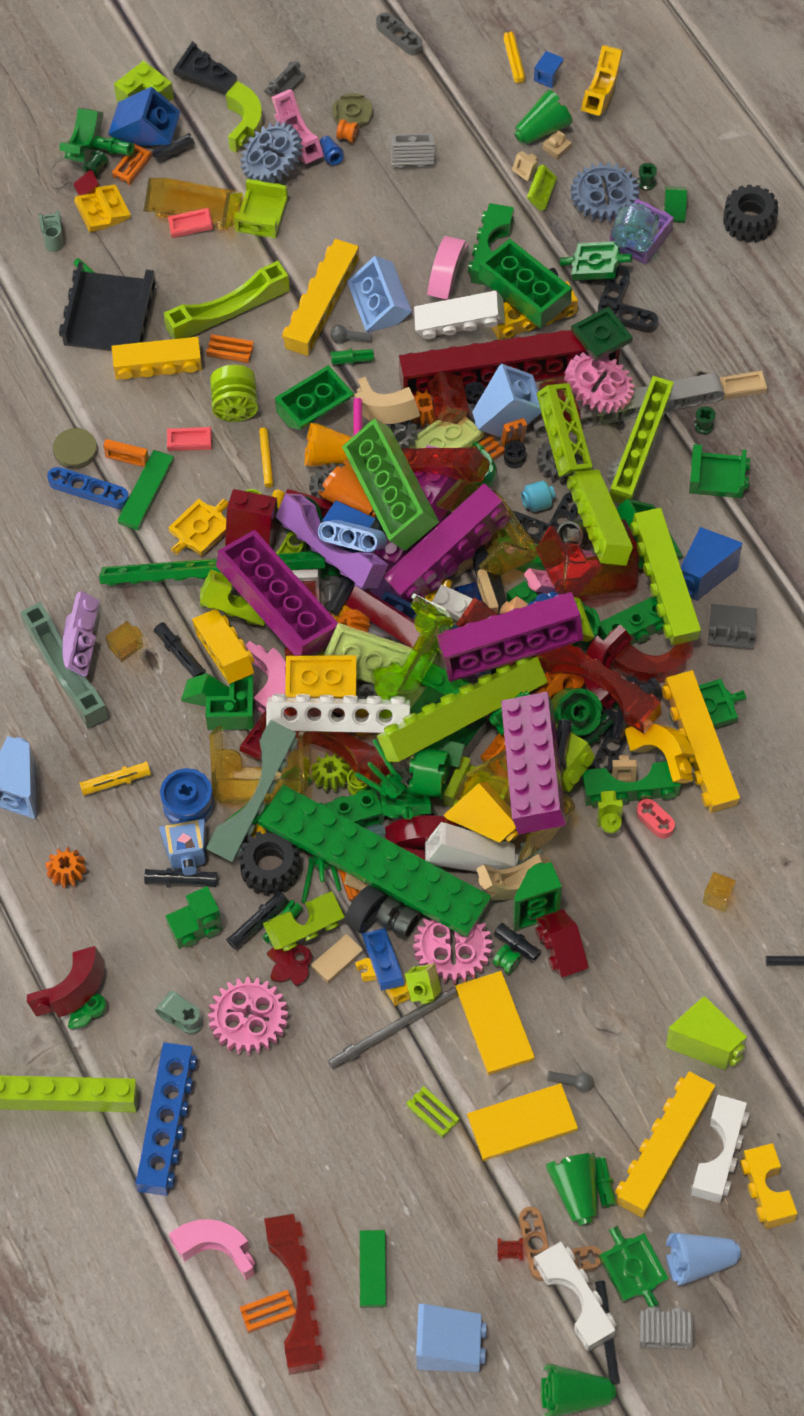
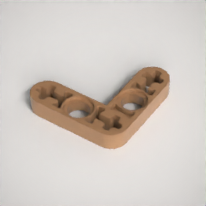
(538, 1224)

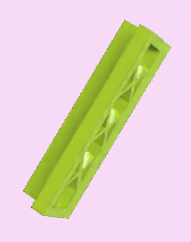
(559, 429)

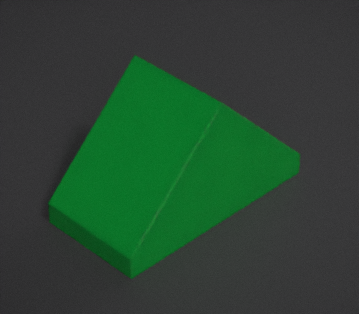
(675, 202)
(202, 686)

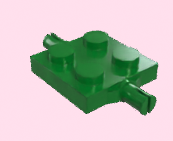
(595, 260)
(720, 702)
(405, 804)
(633, 1267)

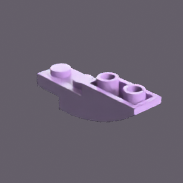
(77, 634)

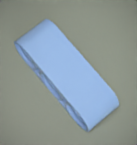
(361, 535)

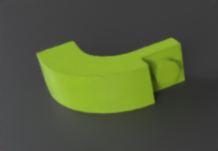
(246, 104)

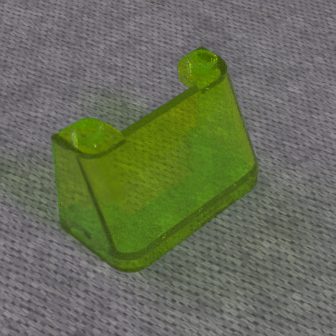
(406, 678)

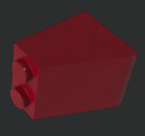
(251, 512)

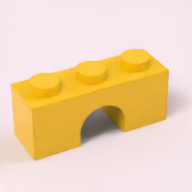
(773, 1207)

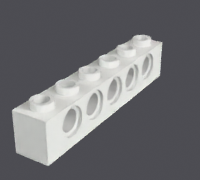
(327, 721)

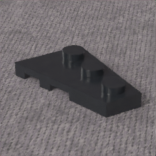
(203, 70)

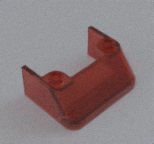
(585, 575)

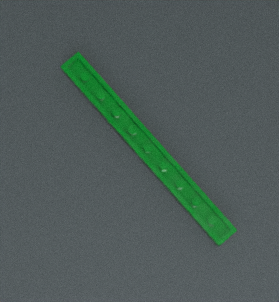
(193, 568)

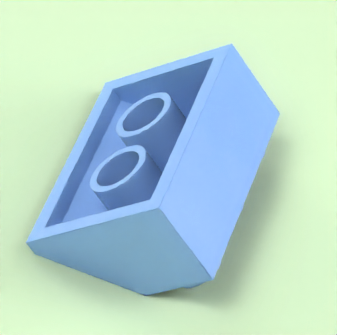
(379, 295)

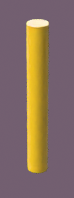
(266, 458)

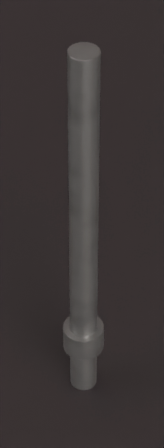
(352, 1051)

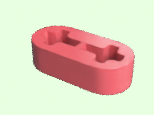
(651, 820)

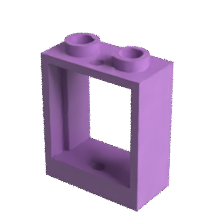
(665, 226)

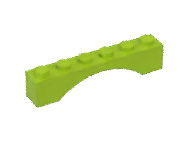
(261, 287)

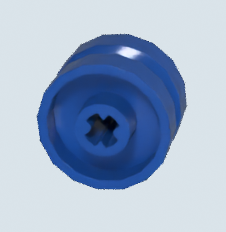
(187, 796)

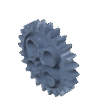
(271, 152)
(590, 196)

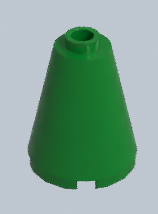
(543, 119)
(576, 1186)
(573, 1390)

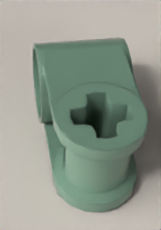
(52, 231)
(177, 1010)

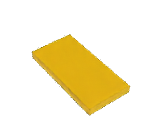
(494, 1023)
(522, 1122)

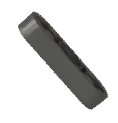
(401, 41)

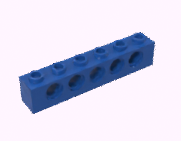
(172, 1057)

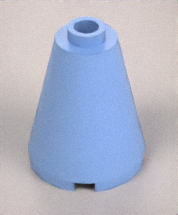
(699, 1256)

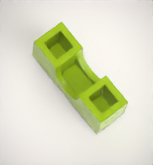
(217, 595)
(323, 913)

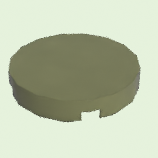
(353, 108)
(74, 448)

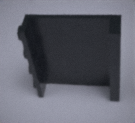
(106, 309)

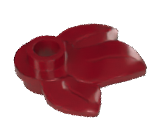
(287, 966)

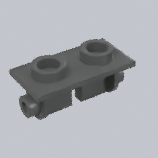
(286, 80)

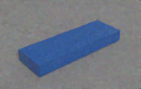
(383, 959)

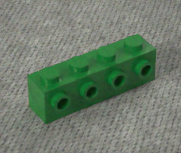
(638, 621)
(360, 808)

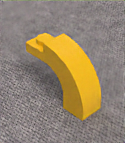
(602, 87)
(672, 744)

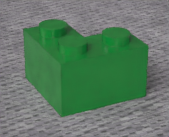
(235, 710)
(196, 920)

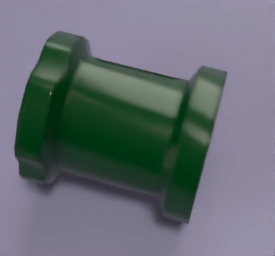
(95, 163)
(647, 176)
(704, 423)

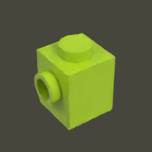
(423, 983)

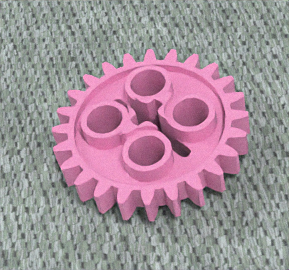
(614, 390)
(429, 946)
(254, 996)

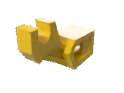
(397, 995)

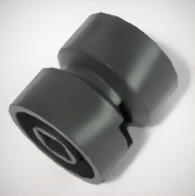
(574, 533)
(405, 921)

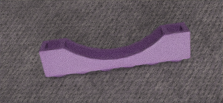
(302, 518)

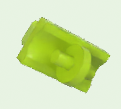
(609, 812)

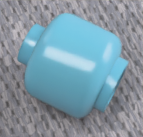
(538, 496)

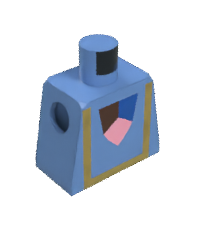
(185, 845)

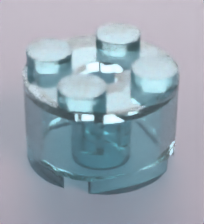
(635, 227)

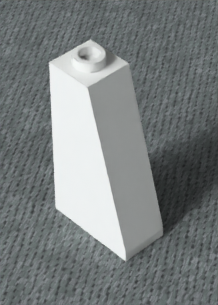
(467, 850)

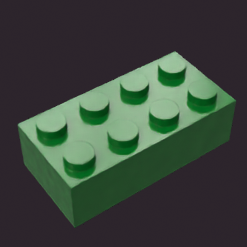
(525, 283)

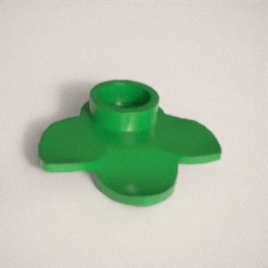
(84, 1014)

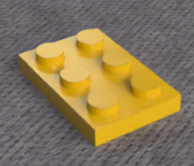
(321, 675)

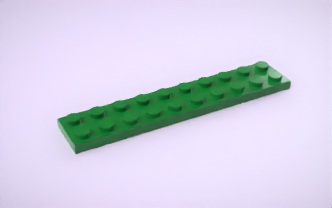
(375, 860)

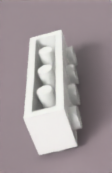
(459, 314)

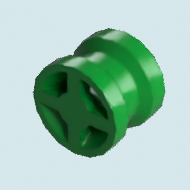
(507, 959)

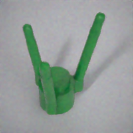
(390, 784)
(321, 865)

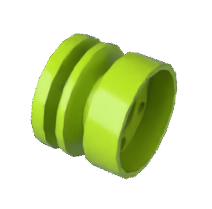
(233, 393)

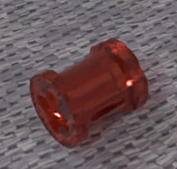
(509, 1249)

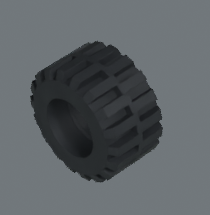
(750, 226)
(269, 880)

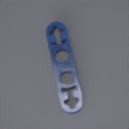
(89, 485)

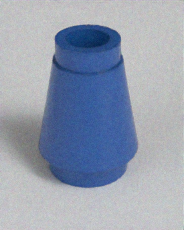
(331, 150)

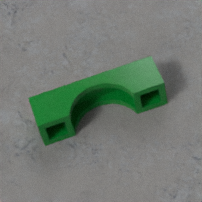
(496, 225)
(654, 785)

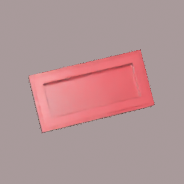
(190, 222)
(189, 439)

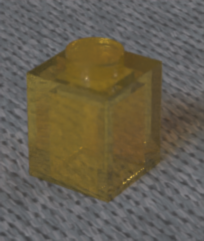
(124, 641)
(719, 891)

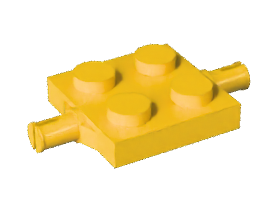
(199, 527)

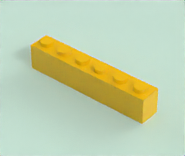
(321, 297)
(696, 725)
(665, 1144)

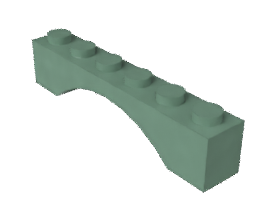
(77, 688)
(229, 835)

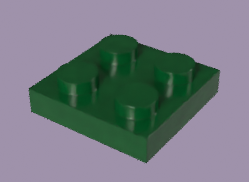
(601, 333)

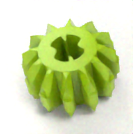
(322, 775)

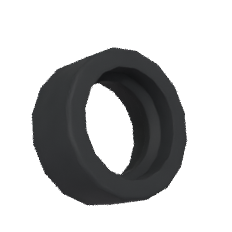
(364, 909)

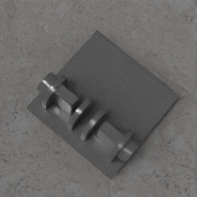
(732, 626)

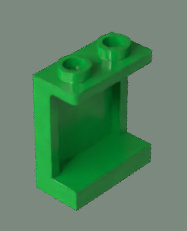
(718, 473)

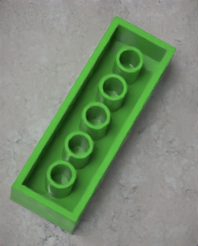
(390, 484)

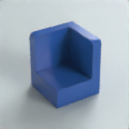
(546, 69)

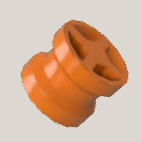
(347, 131)

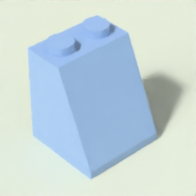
(506, 399)
(18, 777)
(449, 1339)

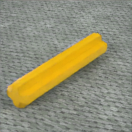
(514, 57)

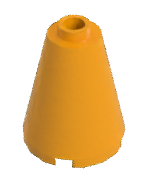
(324, 446)

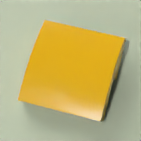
(102, 208)

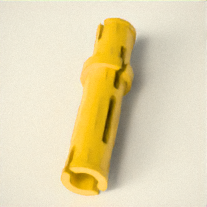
(141, 771)

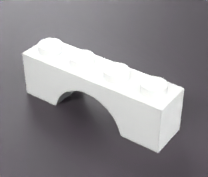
(712, 1176)
(558, 1268)

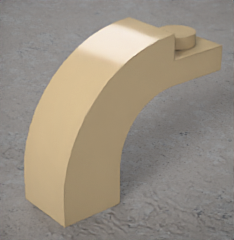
(386, 407)
(504, 883)

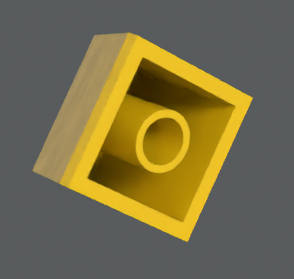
(484, 813)

